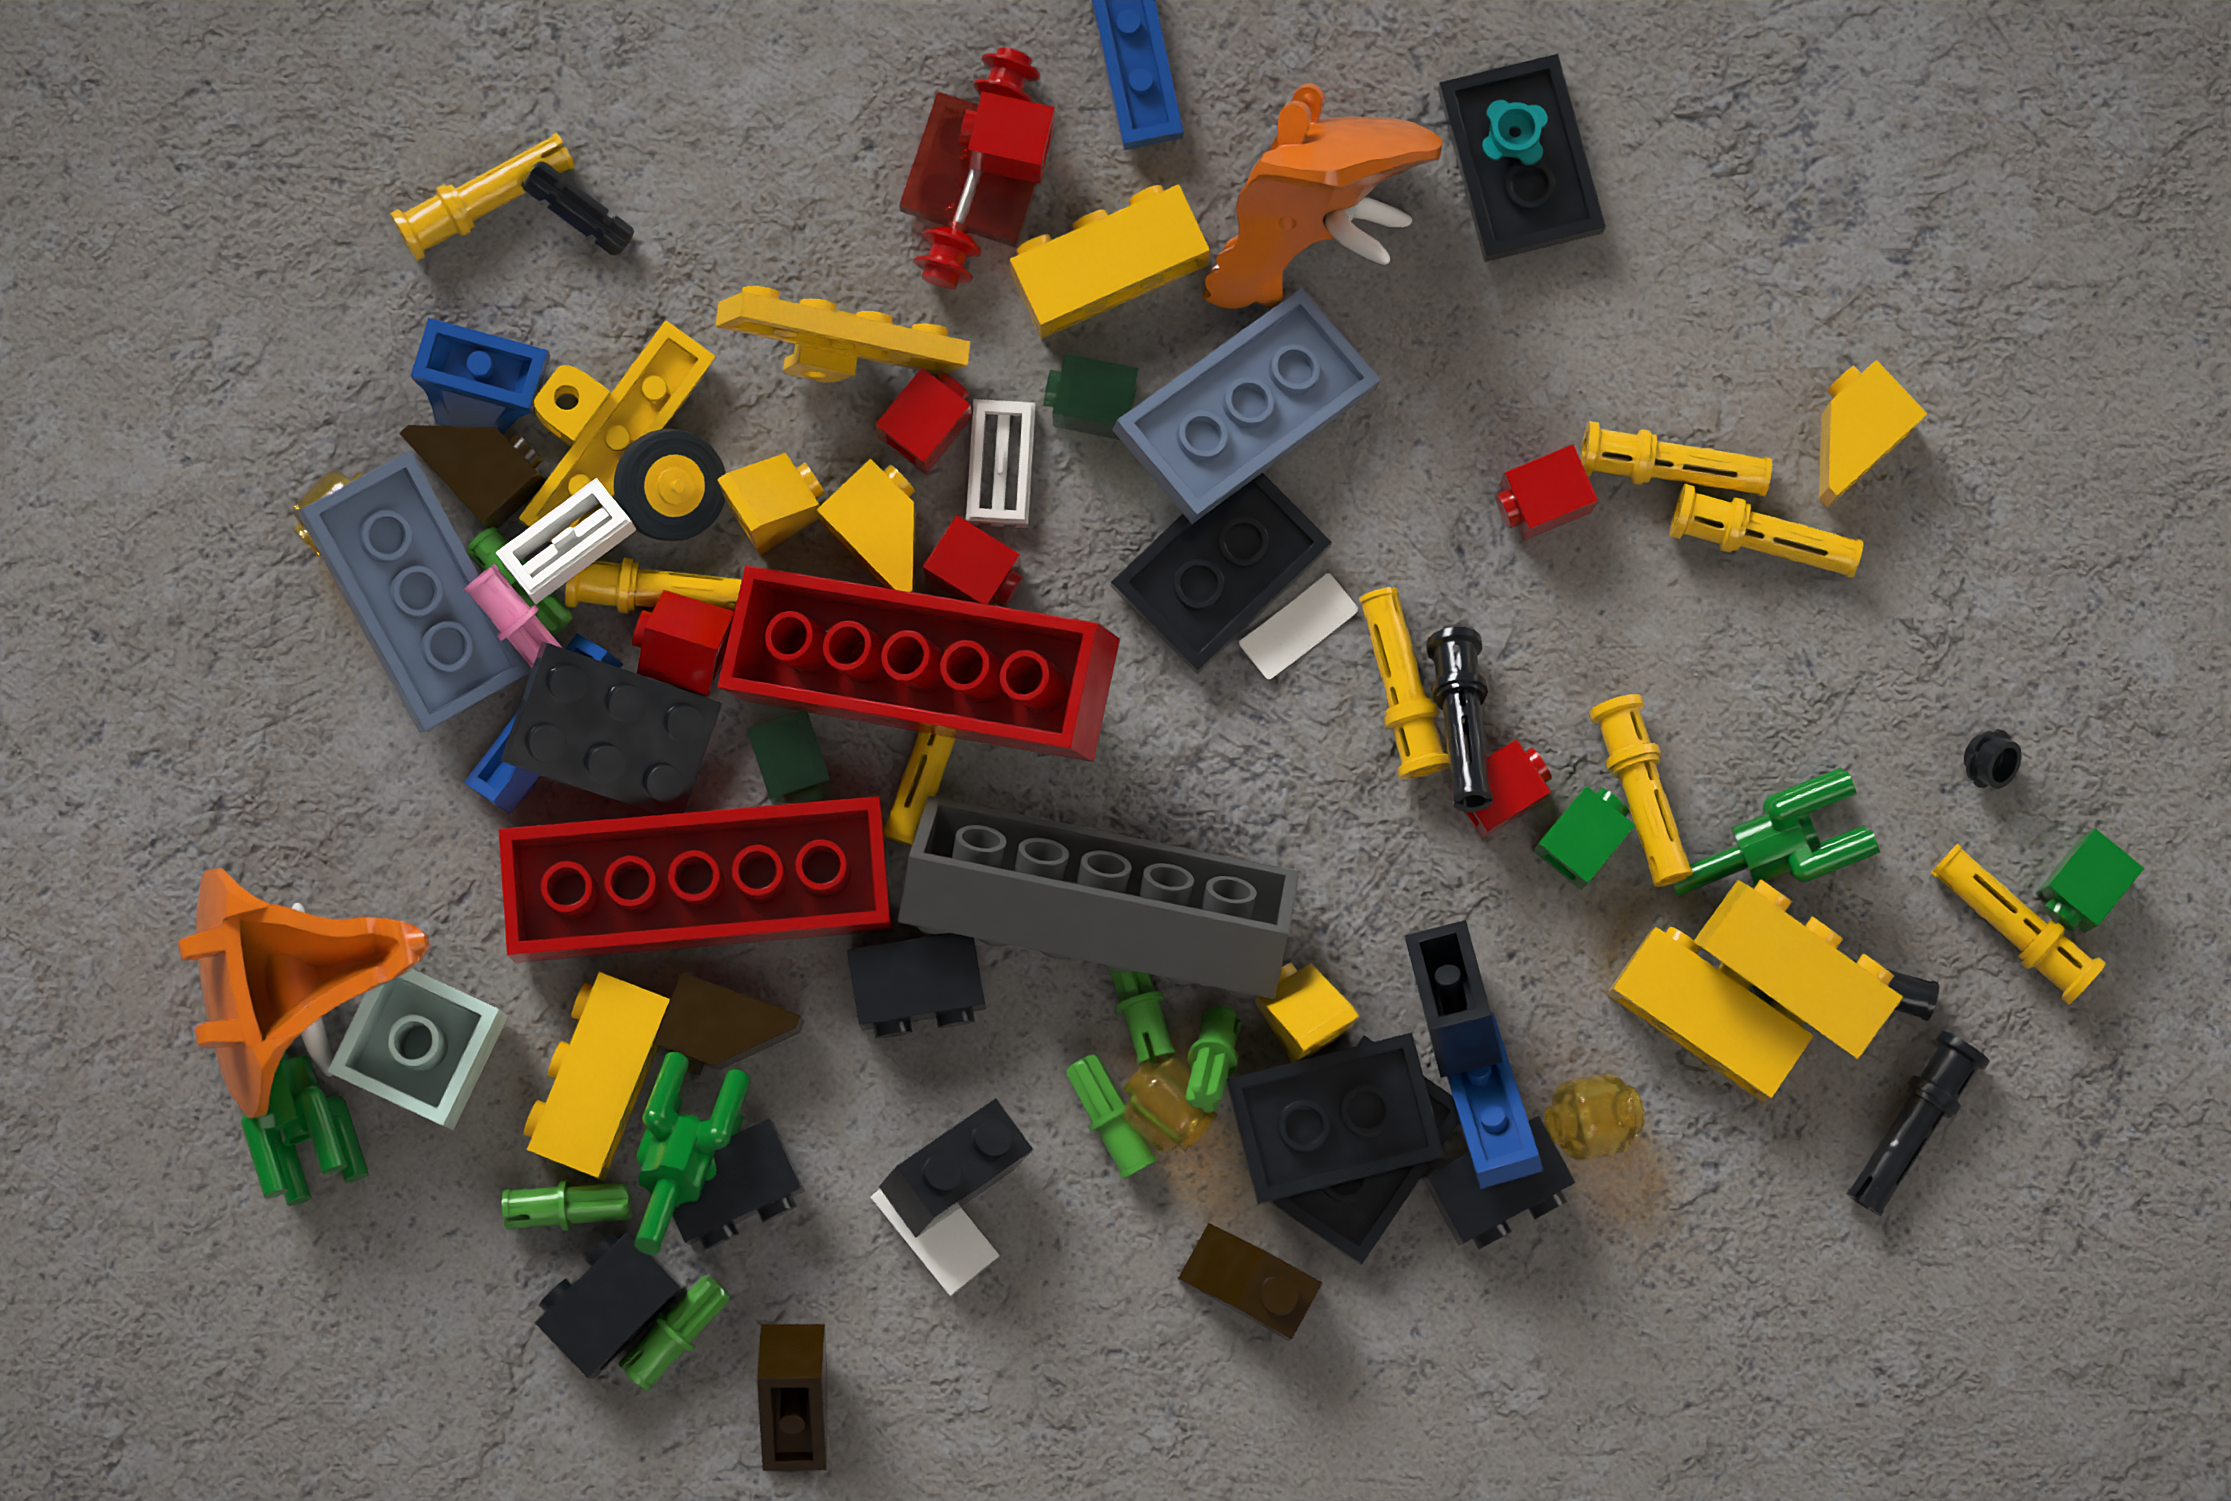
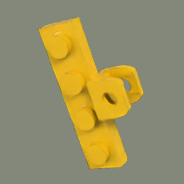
(832, 339)
(609, 422)

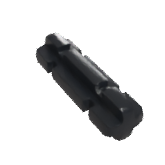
(577, 208)

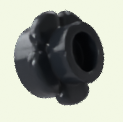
(1992, 759)

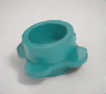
(1519, 115)

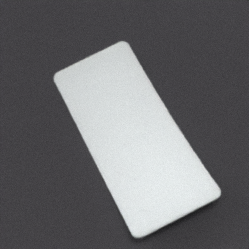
(1298, 626)

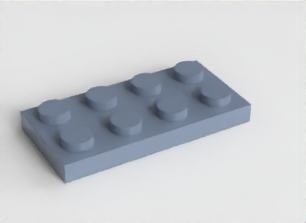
(1246, 405)
(406, 589)

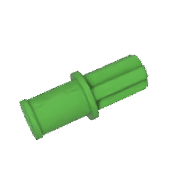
(483, 552)
(1143, 1016)
(1213, 1057)
(1107, 1114)
(565, 1205)
(674, 1332)

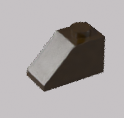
(480, 467)
(720, 1025)
(1250, 1281)
(792, 1397)

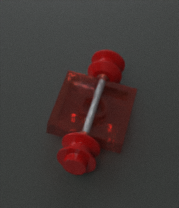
(963, 198)

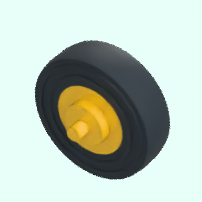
(670, 484)

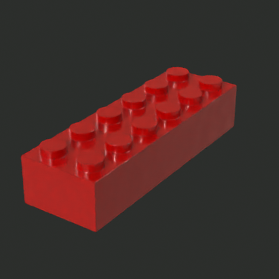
(920, 662)
(695, 879)

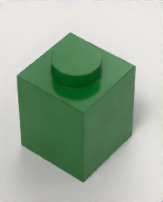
(1585, 835)
(2088, 882)

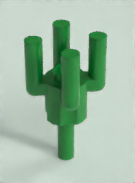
(1787, 840)
(296, 1115)
(680, 1149)

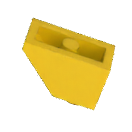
(1862, 426)
(772, 499)
(876, 523)

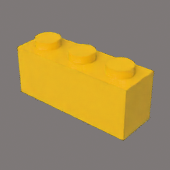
(1108, 259)
(1800, 965)
(1711, 1012)
(597, 1076)

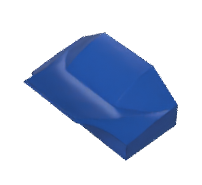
(477, 376)

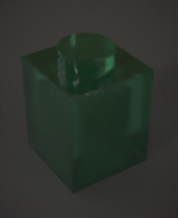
(1090, 394)
(790, 759)

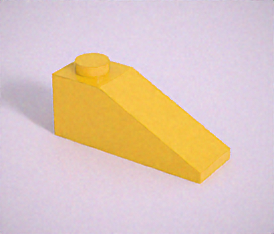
(1306, 1012)

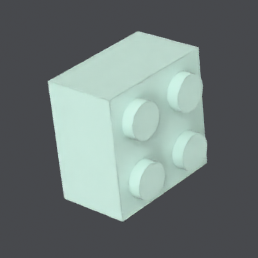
(419, 1045)

